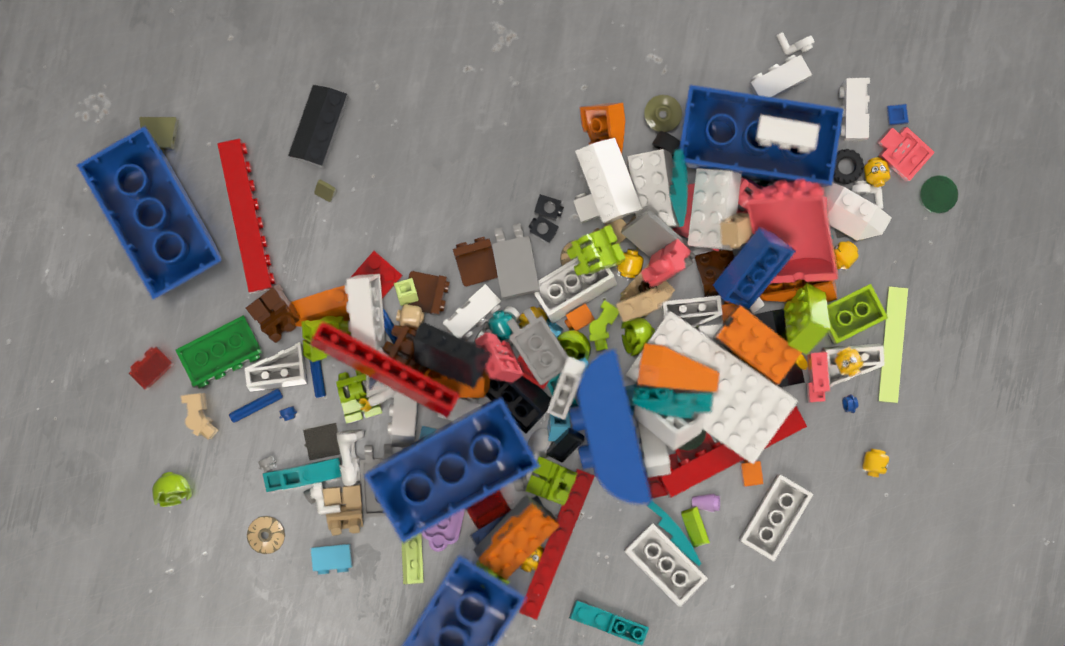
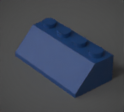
(753, 268)

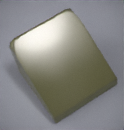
(325, 190)

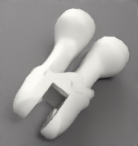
(350, 462)

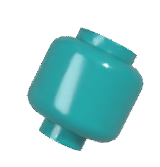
(499, 326)

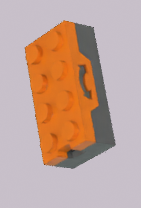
(756, 345)
(516, 537)

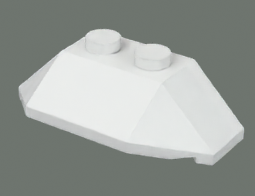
(854, 214)

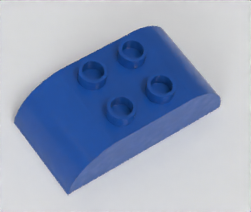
(723, 130)
(150, 212)
(609, 431)
(451, 469)
(466, 612)

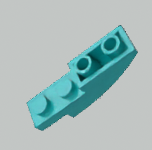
(672, 404)
(302, 475)
(609, 622)

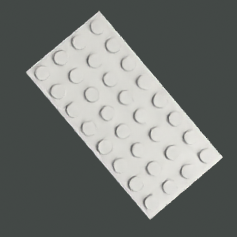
(746, 404)

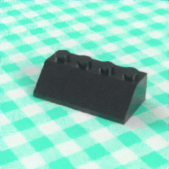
(318, 125)
(776, 322)
(449, 355)
(523, 400)

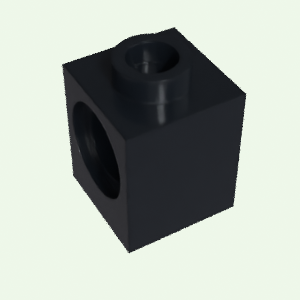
(542, 201)
(552, 229)

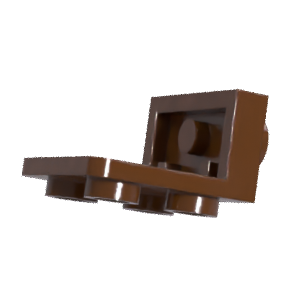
(475, 261)
(710, 268)
(430, 292)

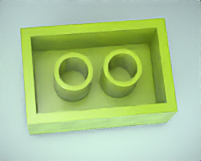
(854, 314)
(806, 318)

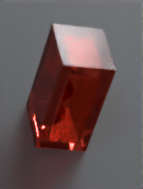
(151, 367)
(488, 509)

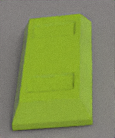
(695, 527)

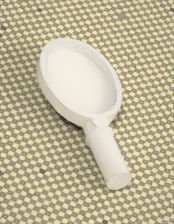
(538, 445)

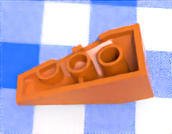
(604, 122)
(786, 291)
(326, 303)
(670, 369)

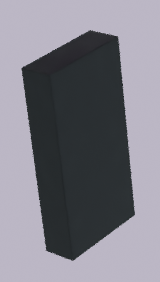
(565, 445)

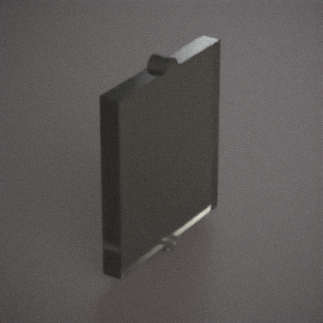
(321, 441)

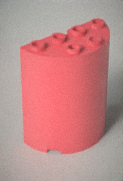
(800, 218)

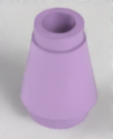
(707, 502)

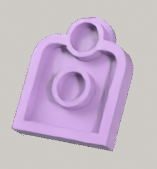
(444, 532)

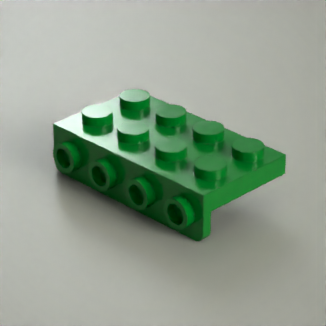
(219, 352)

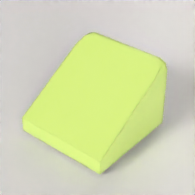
(406, 291)

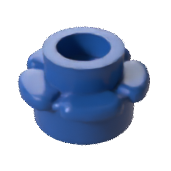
(850, 403)
(288, 413)

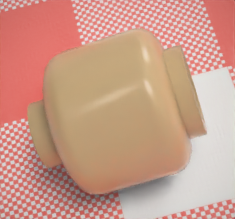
(410, 316)

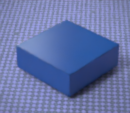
(897, 114)

